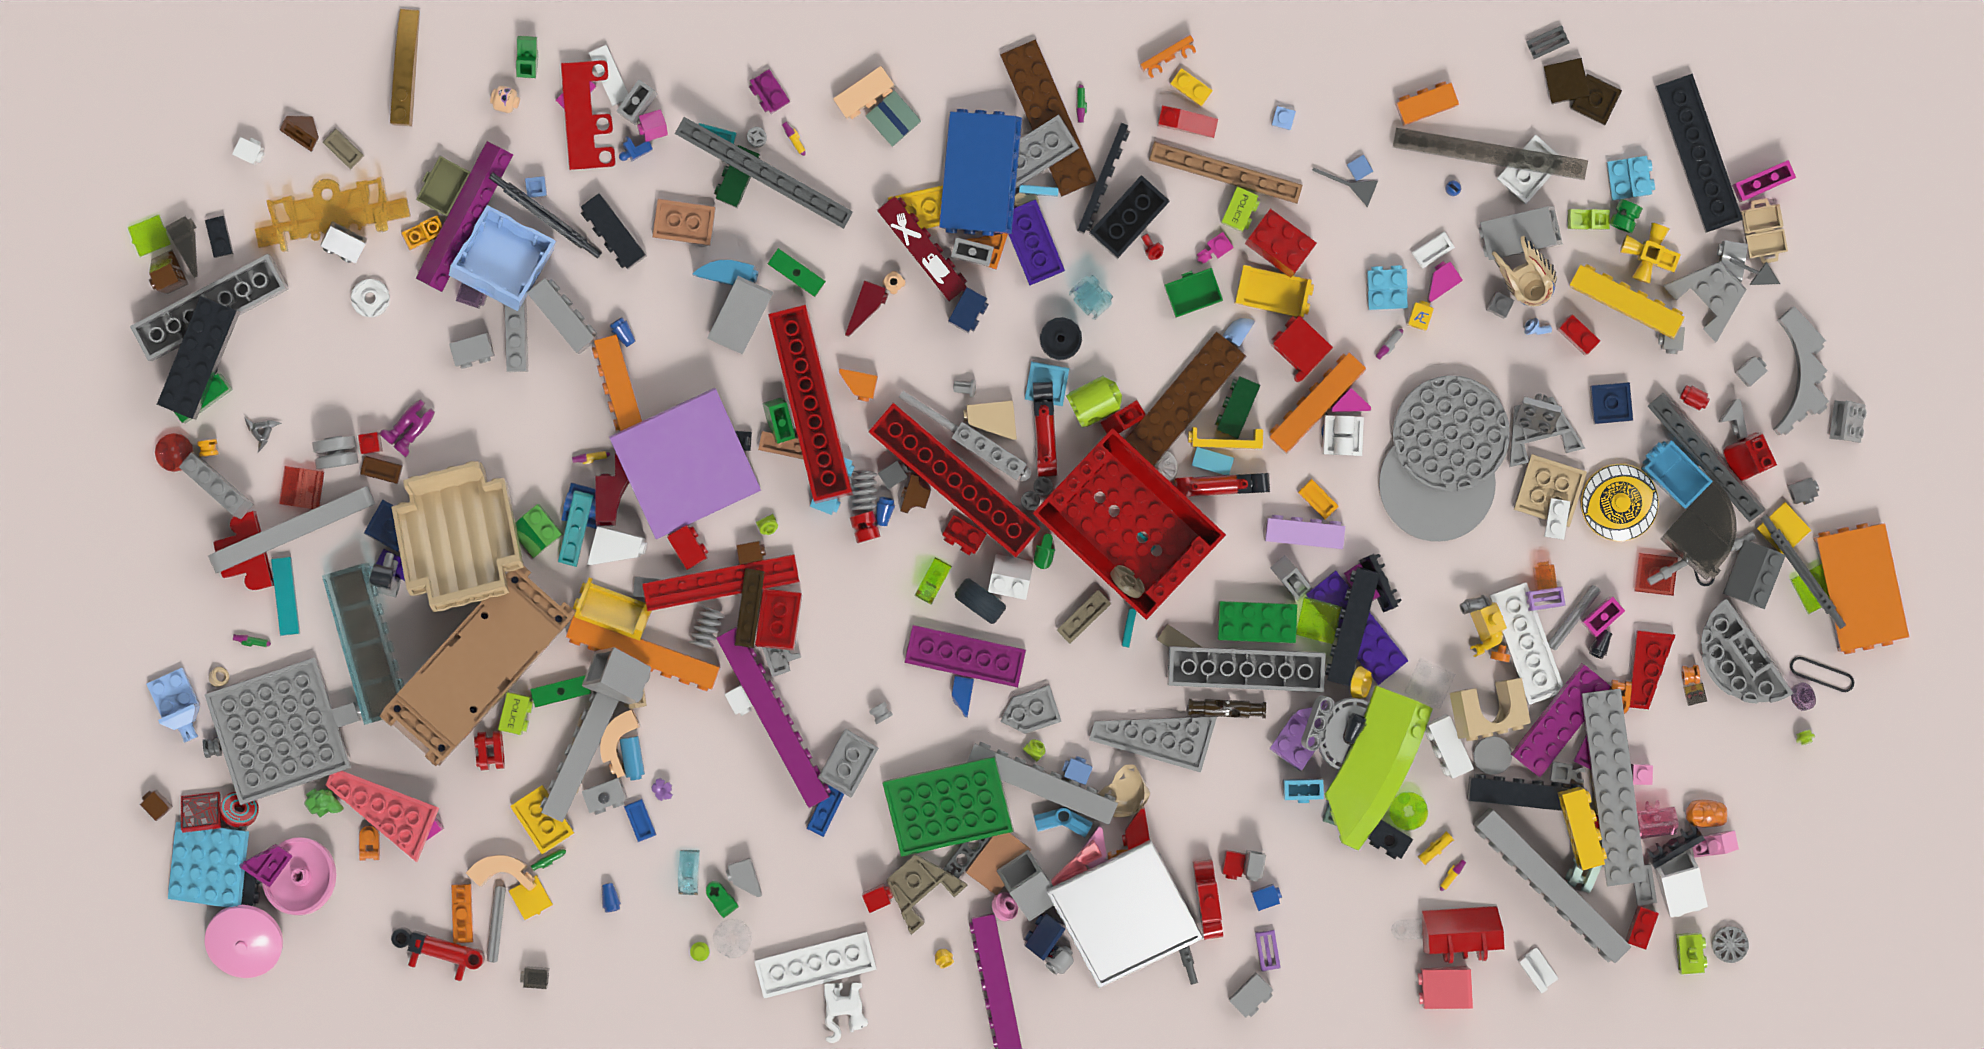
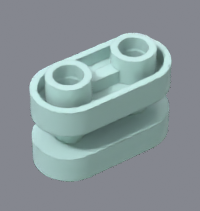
(1574, 876)

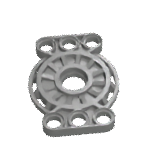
(1333, 724)

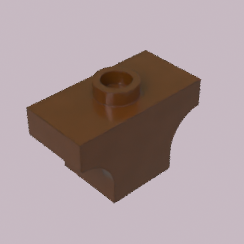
(914, 495)

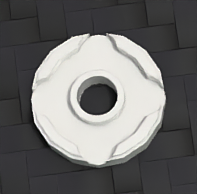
(378, 306)

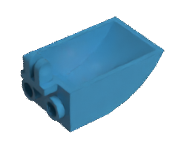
(727, 271)
(1675, 473)

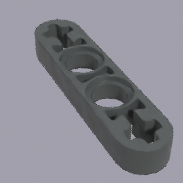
(970, 853)

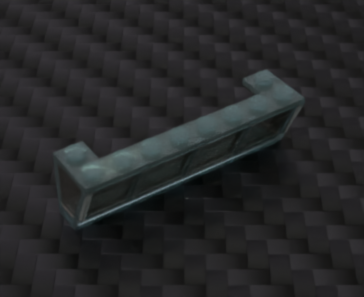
(364, 639)

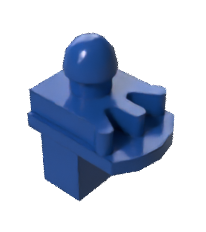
(634, 152)

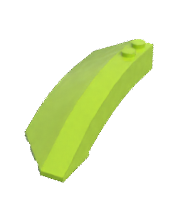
(1376, 764)

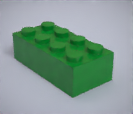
(1257, 622)

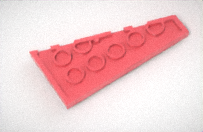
(395, 815)

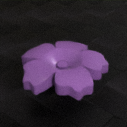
(662, 789)

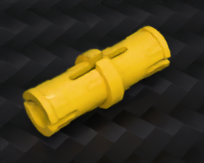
(1435, 848)

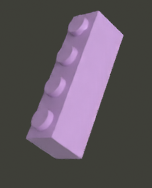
(1305, 533)

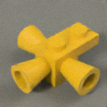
(1651, 253)

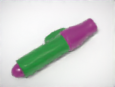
(1081, 104)
(249, 641)

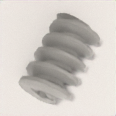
(864, 490)
(707, 627)

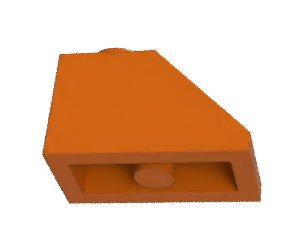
(860, 384)

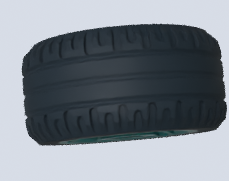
(980, 601)

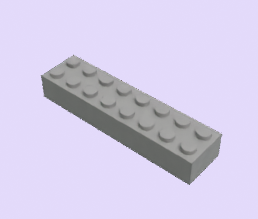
(238, 290)
(1246, 669)

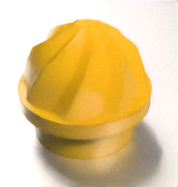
(943, 958)

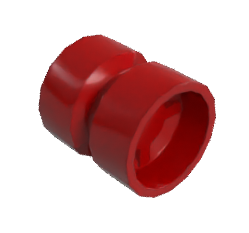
(868, 533)

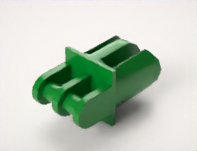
(1044, 554)

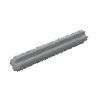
(1574, 617)
(496, 924)

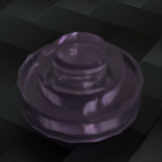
(1803, 696)

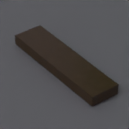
(749, 608)

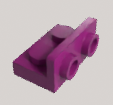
(769, 91)

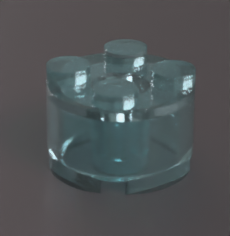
(1091, 297)

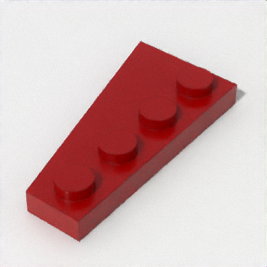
(1648, 663)

